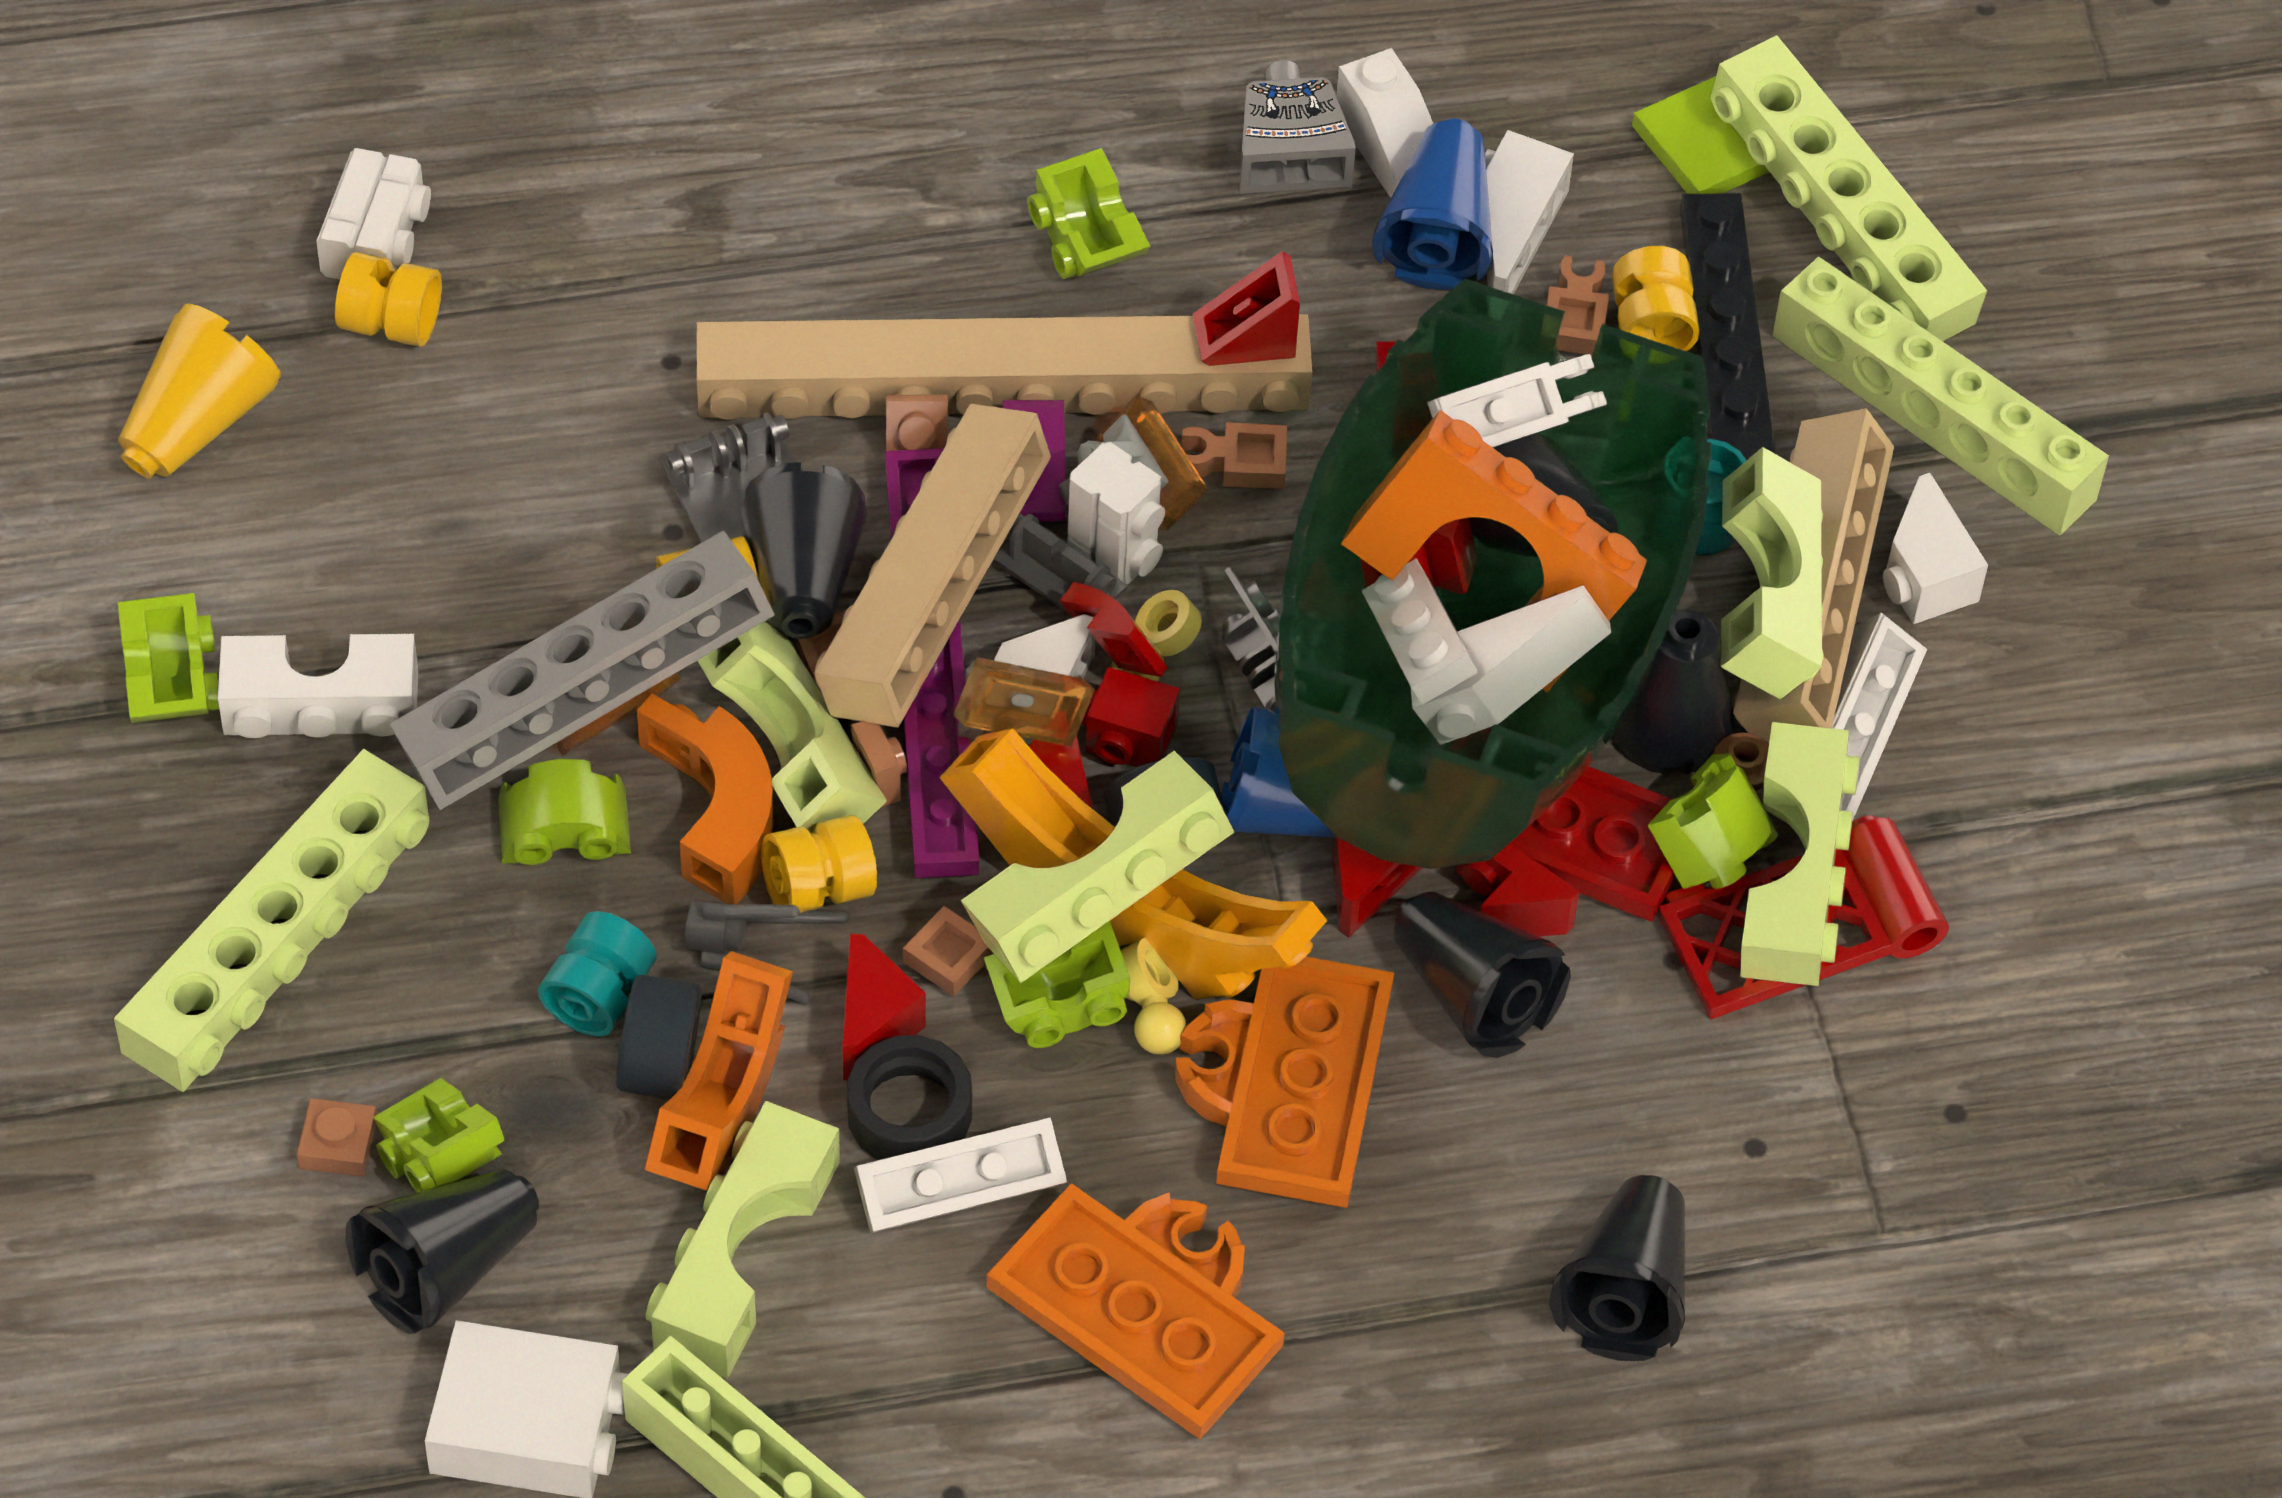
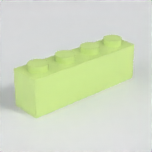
(720, 1432)

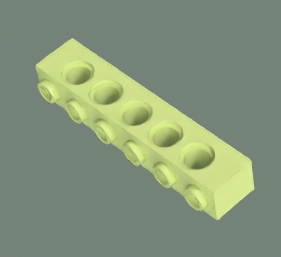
(1845, 189)
(1940, 396)
(240, 930)

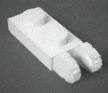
(1520, 402)

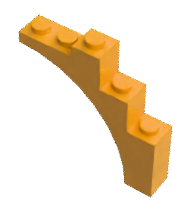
(1198, 928)

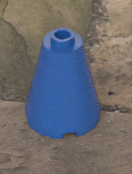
(1440, 211)
(1259, 788)

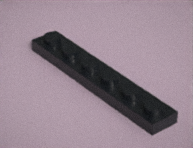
(1727, 320)

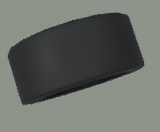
(907, 1057)

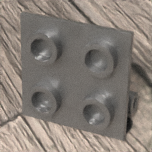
(715, 472)
(1254, 639)

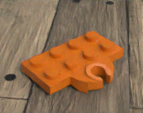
(1291, 1077)
(1143, 1301)

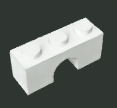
(268, 697)

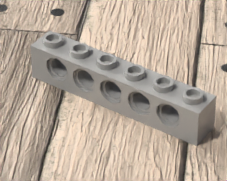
(582, 669)

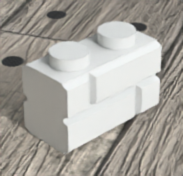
(373, 211)
(1116, 512)

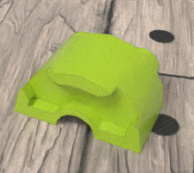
(1085, 215)
(165, 658)
(560, 809)
(1713, 826)
(1067, 994)
(437, 1137)

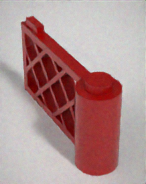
(1884, 899)

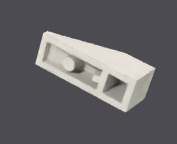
(1383, 113)
(1524, 193)
(1514, 661)

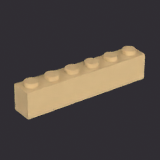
(1853, 465)
(932, 565)

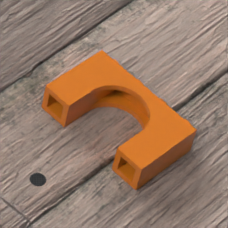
(1459, 476)

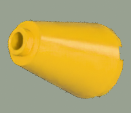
(193, 392)

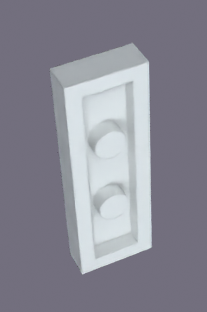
(1419, 632)
(960, 1175)

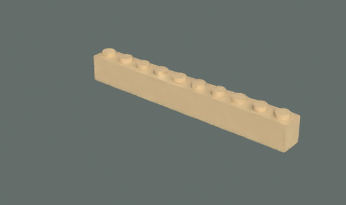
(1085, 361)

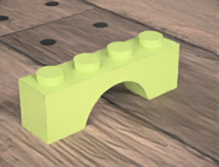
(1777, 521)
(819, 764)
(1042, 912)
(1787, 919)
(776, 1173)

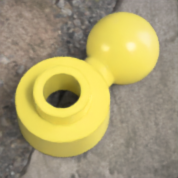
(1169, 624)
(1151, 985)

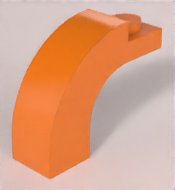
(724, 757)
(728, 1074)

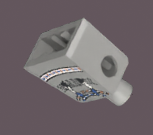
(1294, 134)

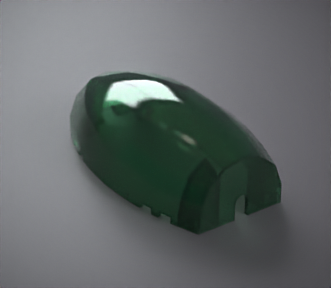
(1339, 692)

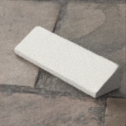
(1872, 693)

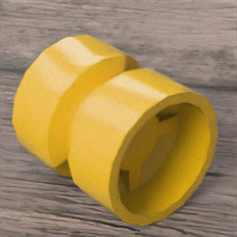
(1656, 296)
(380, 297)
(829, 863)

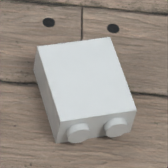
(525, 1410)

